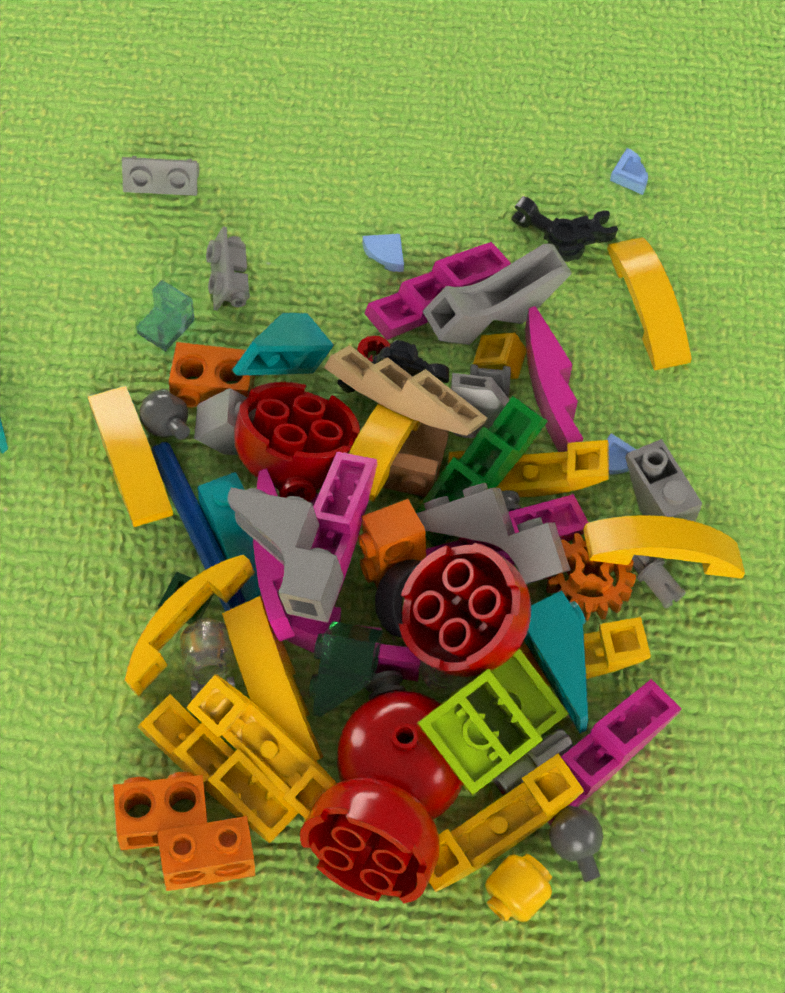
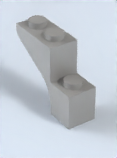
(506, 296)
(485, 518)
(287, 532)

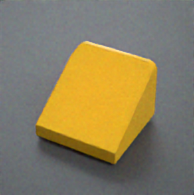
(500, 351)

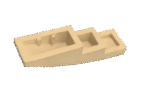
(415, 397)

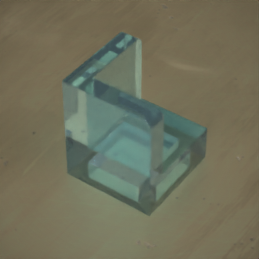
(168, 318)

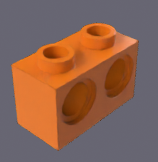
(213, 368)
(390, 537)
(160, 797)
(206, 853)

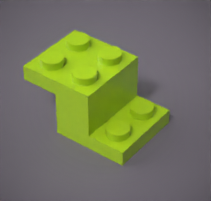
(492, 721)

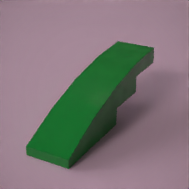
(487, 457)

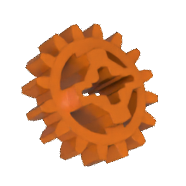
(591, 581)

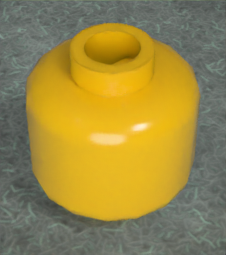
(518, 888)

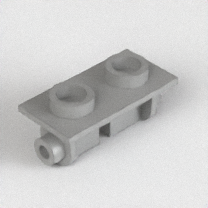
(160, 176)
(225, 257)

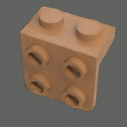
(418, 461)

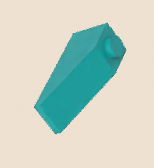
(286, 346)
(228, 534)
(558, 647)

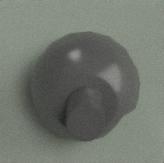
(164, 415)
(576, 837)

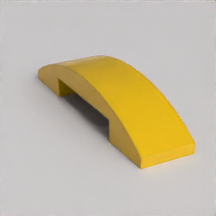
(654, 302)
(382, 440)
(557, 472)
(666, 537)
(222, 579)
(609, 649)
(263, 742)
(505, 822)

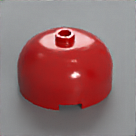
(293, 432)
(468, 602)
(379, 747)
(373, 839)

